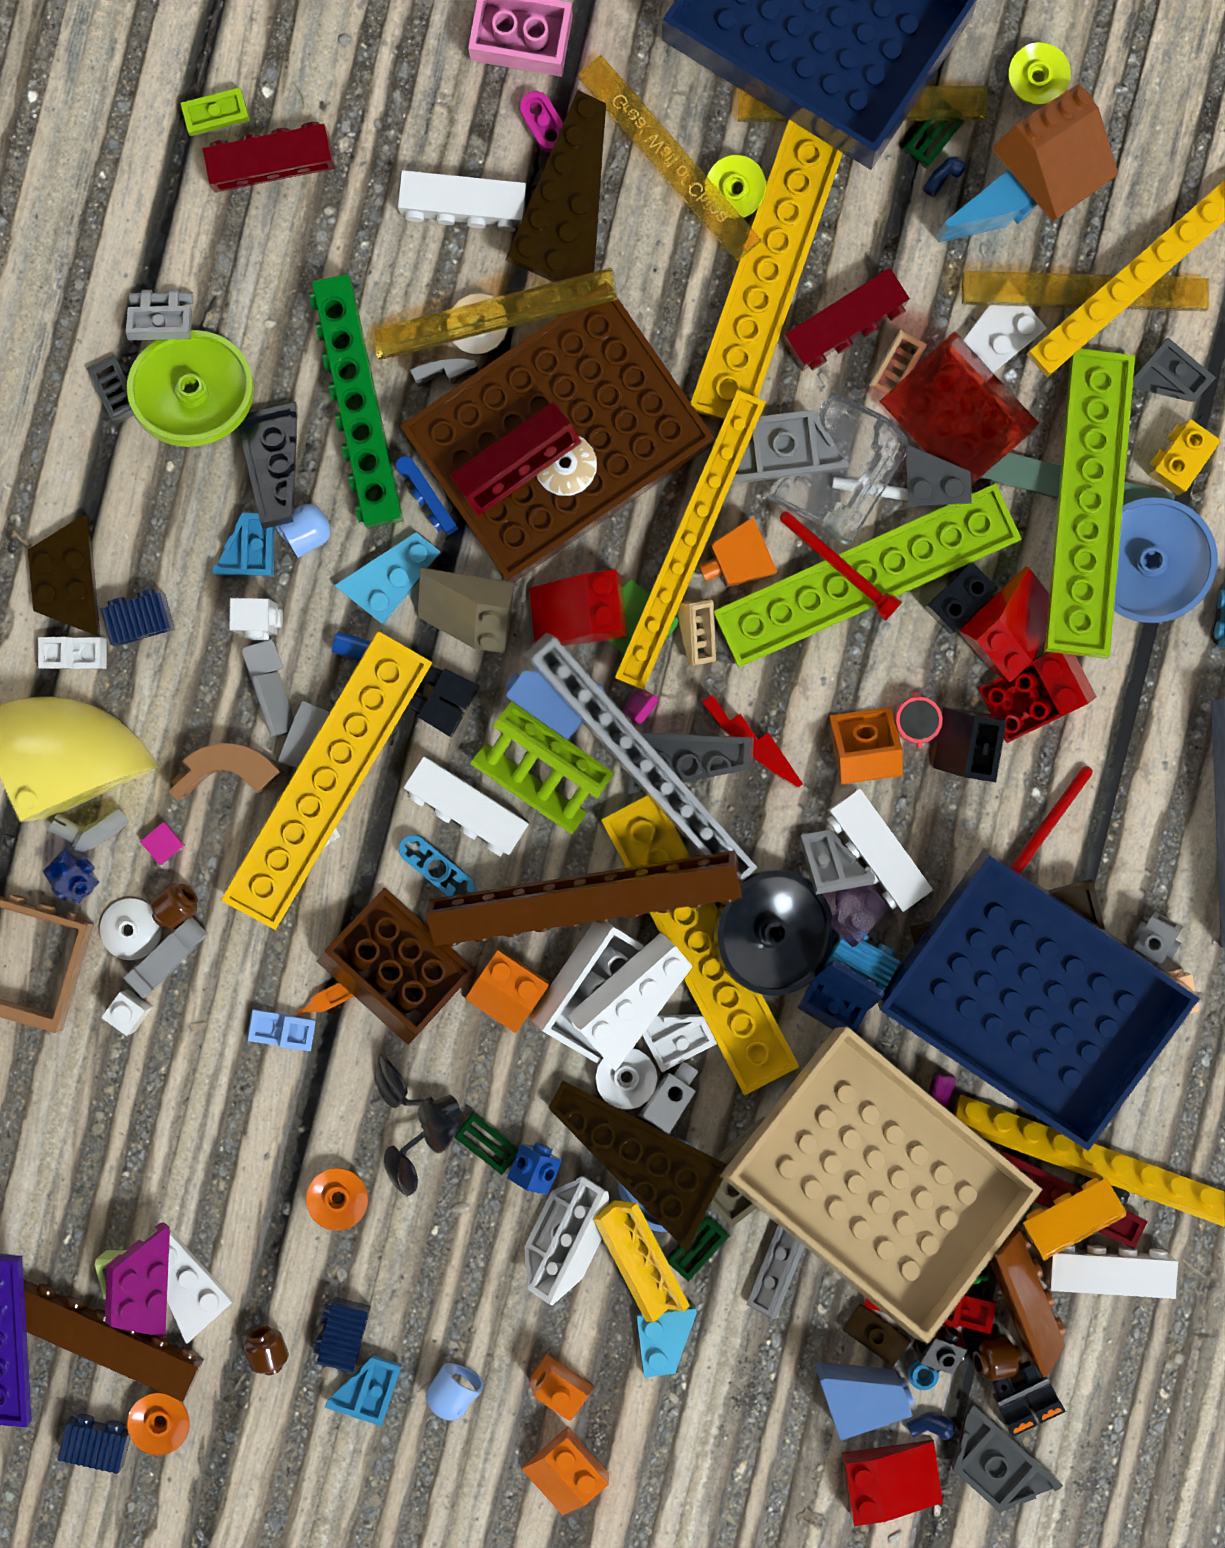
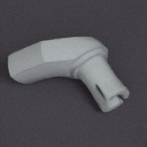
(93, 834)

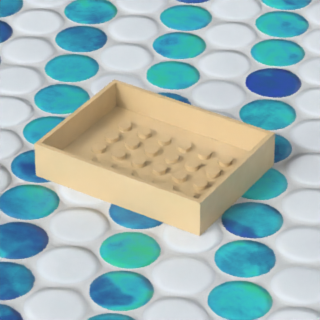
(881, 1183)

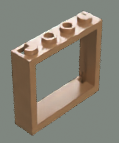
(74, 920)

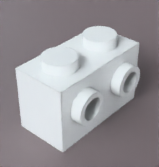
(255, 617)

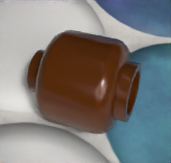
(174, 905)
(266, 1350)
(997, 1359)

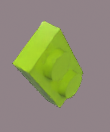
(215, 111)

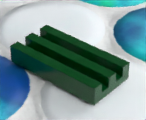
(918, 154)
(494, 1133)
(679, 1267)

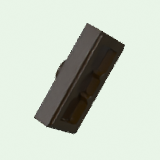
(876, 1334)

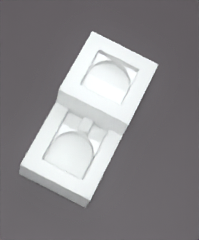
(72, 653)

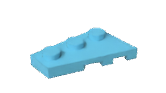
(390, 577)

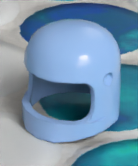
(307, 530)
(449, 1398)

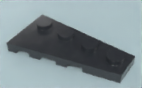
(270, 455)

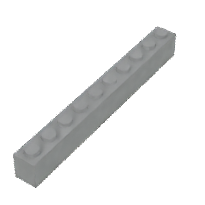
(632, 751)

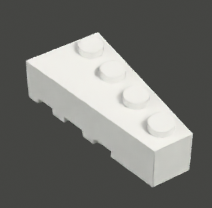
(631, 999)

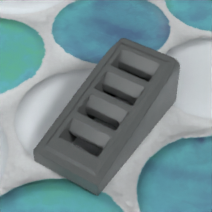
(116, 414)

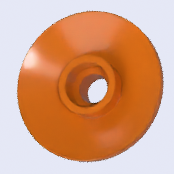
(334, 1214)
(150, 1435)

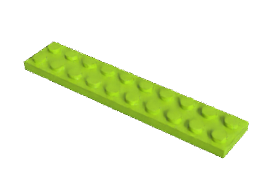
(1090, 504)
(889, 562)

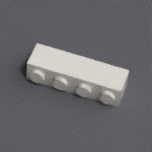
(462, 200)
(466, 806)
(879, 850)
(1113, 1272)

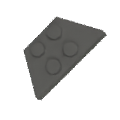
(998, 1464)

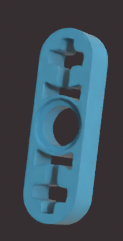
(424, 847)

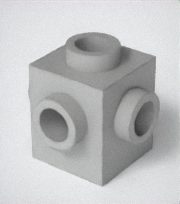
(1162, 929)

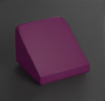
(942, 1088)

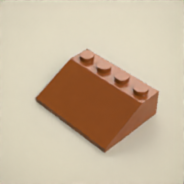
(1060, 152)
(1028, 1301)

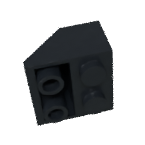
(970, 744)

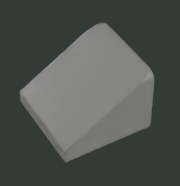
(262, 658)

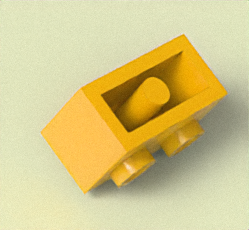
(1183, 457)

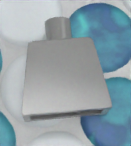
(660, 1110)

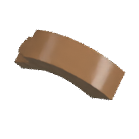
(242, 760)

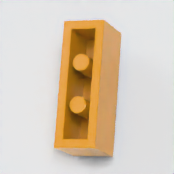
(1074, 1217)

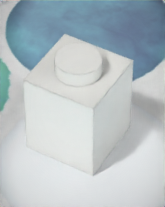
(127, 1012)

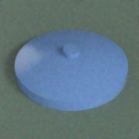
(1163, 560)

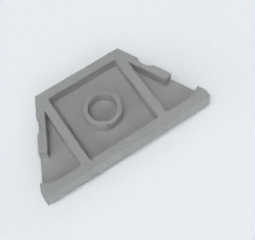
(789, 447)

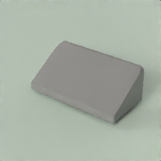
(273, 703)

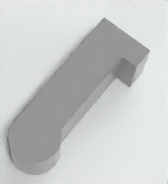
(166, 958)

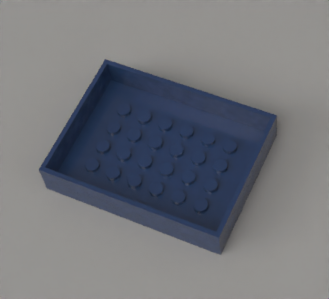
(824, 64)
(1037, 999)

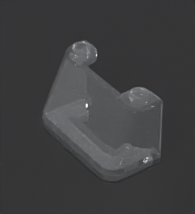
(874, 452)

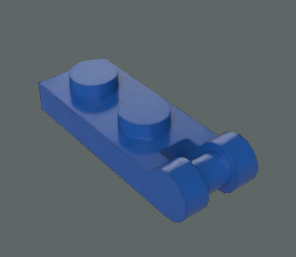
(425, 494)

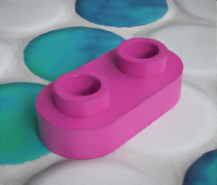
(543, 123)

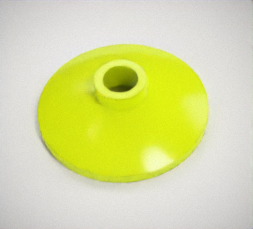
(1047, 62)
(742, 170)

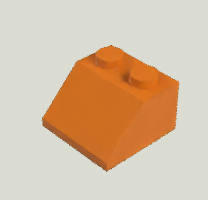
(866, 745)
(507, 990)
(567, 1472)

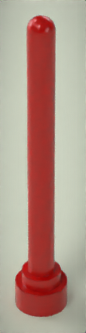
(884, 603)
(1052, 818)

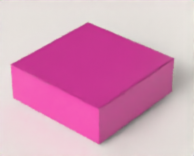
(162, 843)

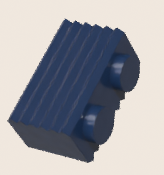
(137, 618)
(342, 1335)
(94, 1443)

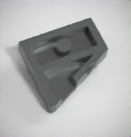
(1173, 374)
(935, 480)

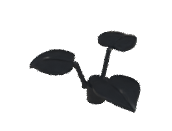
(436, 1120)

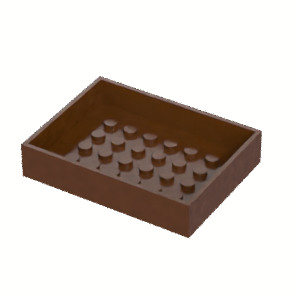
(612, 394)

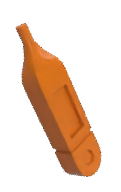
(326, 999)

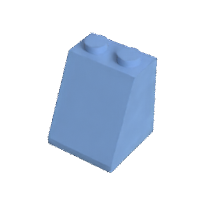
(541, 701)
(863, 1397)

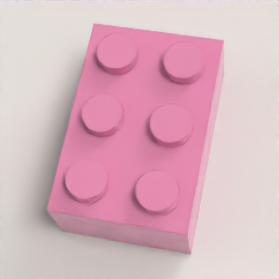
(521, 34)

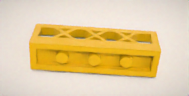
(639, 1261)

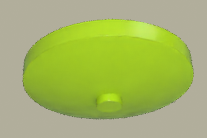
(190, 389)

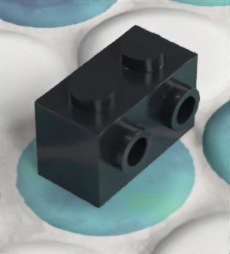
(961, 598)

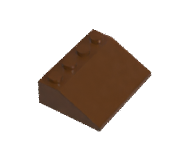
(393, 966)

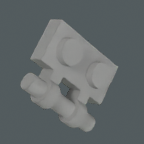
(159, 322)

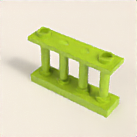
(553, 750)

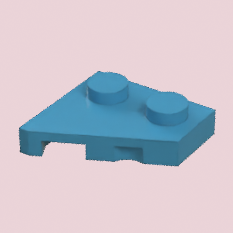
(248, 549)
(367, 1391)

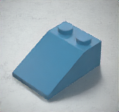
(990, 210)

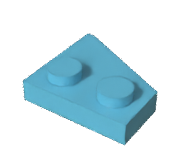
(664, 1340)

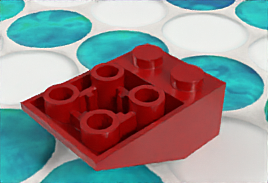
(1039, 694)

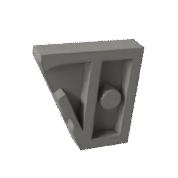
(832, 864)

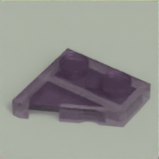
(857, 912)

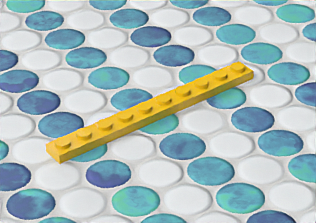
(1130, 283)
(690, 540)
(1098, 1162)

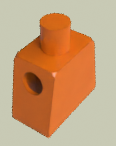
(739, 557)
(560, 1388)

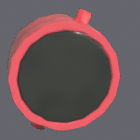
(918, 720)

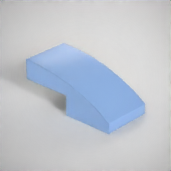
(281, 1029)

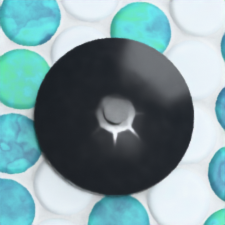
(774, 934)

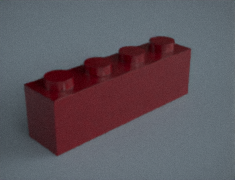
(268, 157)
(845, 320)
(516, 458)

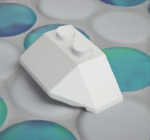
(564, 1239)

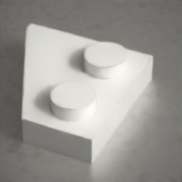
(677, 1038)

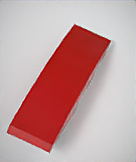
(764, 748)
(970, 1313)

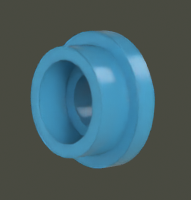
(922, 1383)

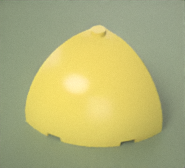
(64, 755)

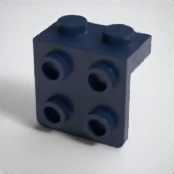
(840, 997)

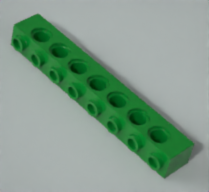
(340, 292)

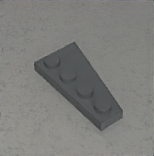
(699, 756)

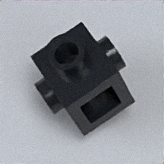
(943, 1351)

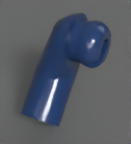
(941, 174)
(933, 1423)

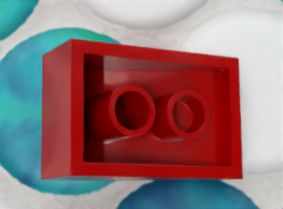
(580, 608)
(1010, 626)
(891, 1481)

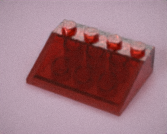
(959, 409)

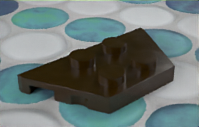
(65, 577)

